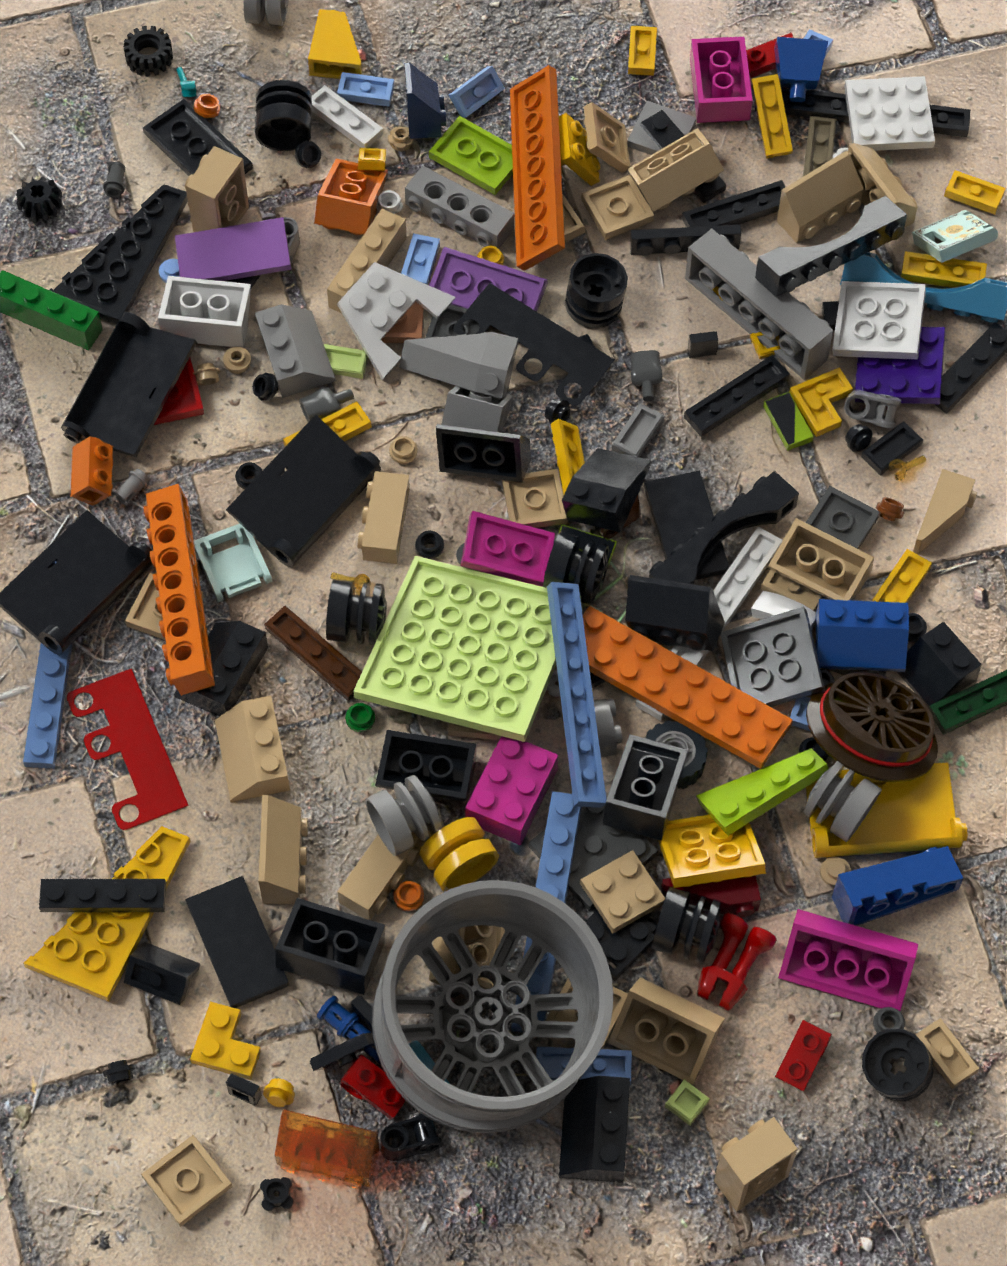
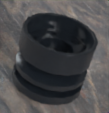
(283, 115)
(596, 290)
(579, 567)
(355, 612)
(687, 925)
(897, 1046)

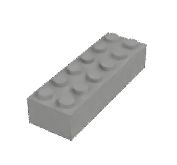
(802, 334)

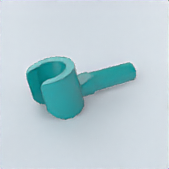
(188, 87)

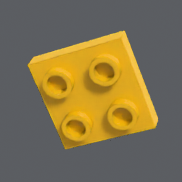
(575, 151)

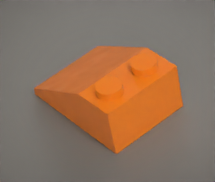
(349, 197)

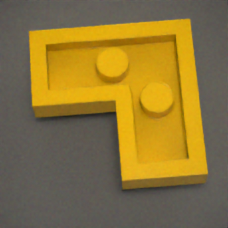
(815, 400)
(216, 1045)

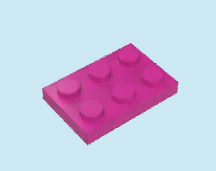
(506, 548)

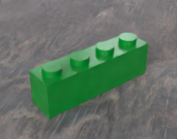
(49, 311)

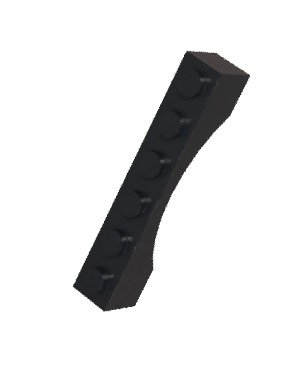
(792, 266)
(763, 505)

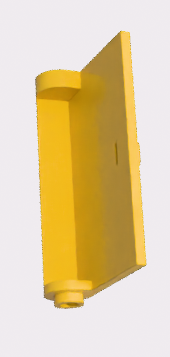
(903, 818)

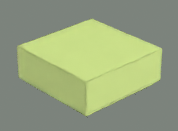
(687, 1102)

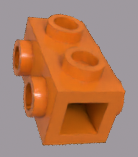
(91, 471)

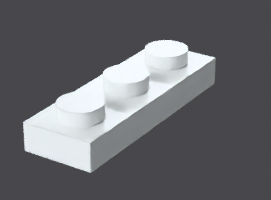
(345, 118)

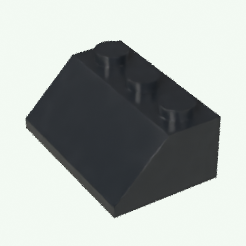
(483, 453)
(674, 612)
(234, 657)
(439, 763)
(595, 1129)

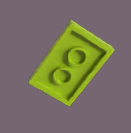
(474, 155)

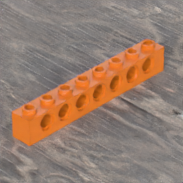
(179, 590)

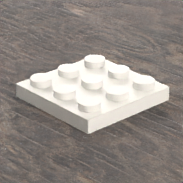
(890, 113)
(879, 320)

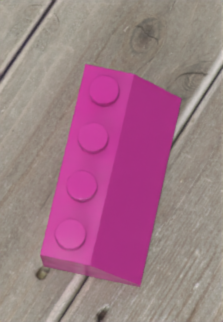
(848, 960)

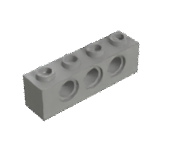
(451, 196)

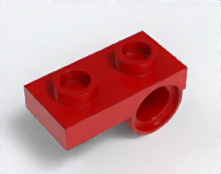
(762, 57)
(803, 1055)
(371, 1084)

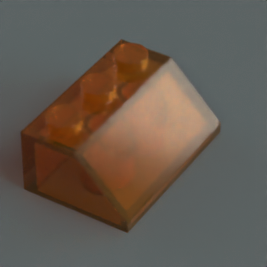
(326, 1149)

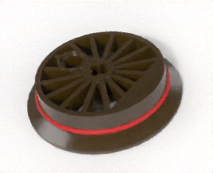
(858, 726)

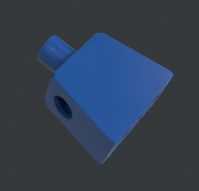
(799, 64)

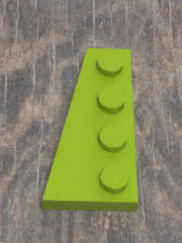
(758, 792)

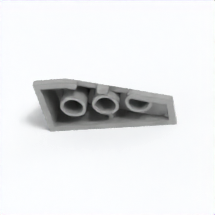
(467, 361)

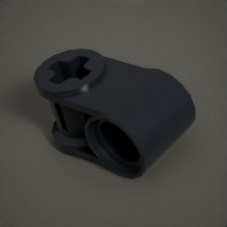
(412, 1136)

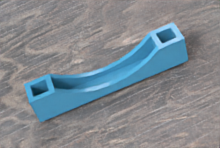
(983, 297)

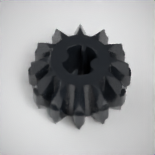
(39, 199)

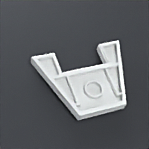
(379, 302)

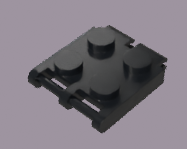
(625, 944)

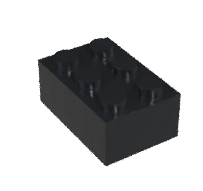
(330, 946)

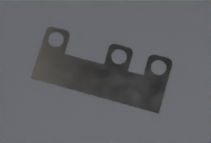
(543, 337)

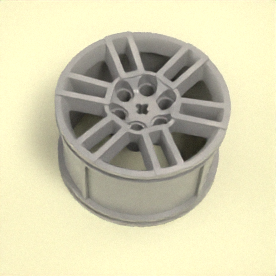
(553, 930)

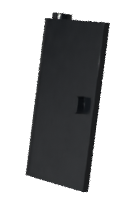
(128, 385)
(298, 505)
(67, 596)

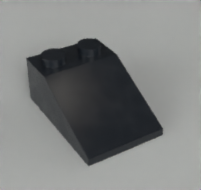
(605, 489)
(644, 787)

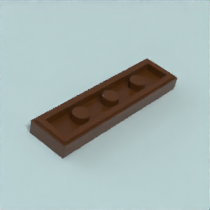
(314, 651)

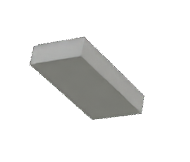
(638, 431)

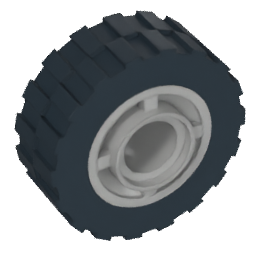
(681, 736)

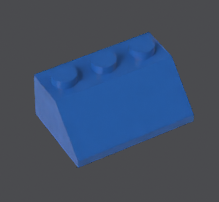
(862, 635)

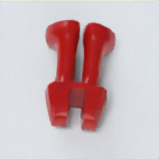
(734, 931)

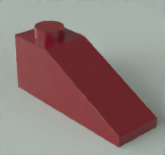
(736, 895)

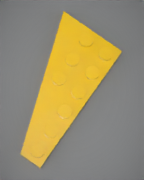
(97, 946)

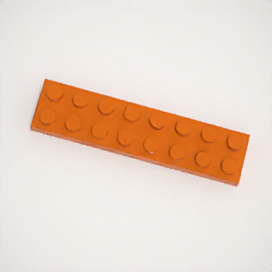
(537, 168)
(682, 690)

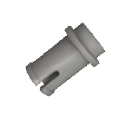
(132, 486)

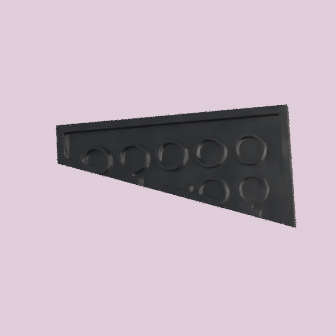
(122, 261)

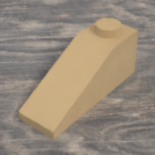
(946, 507)

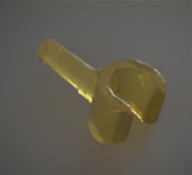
(905, 466)
(358, 580)

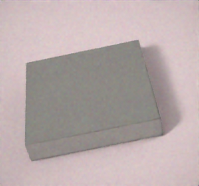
(642, 141)

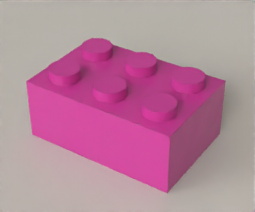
(720, 79)
(512, 788)

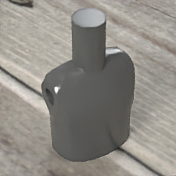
(646, 372)
(323, 402)

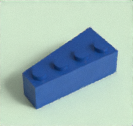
(895, 885)

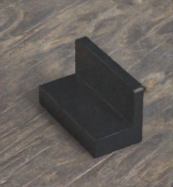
(160, 972)

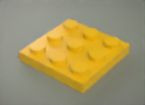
(703, 853)

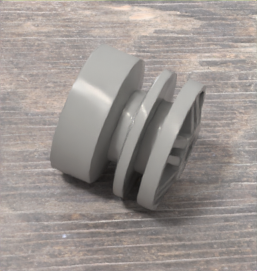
(842, 801)
(409, 812)

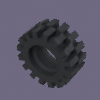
(151, 62)

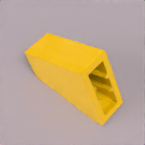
(333, 47)

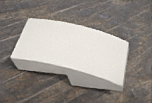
(771, 604)

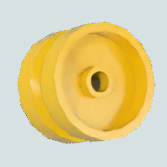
(459, 853)

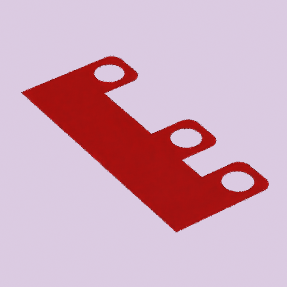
(137, 738)

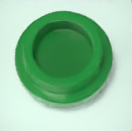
(360, 717)

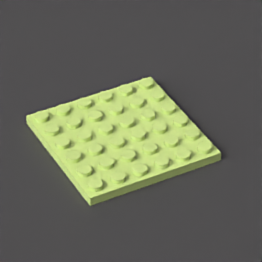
(463, 650)

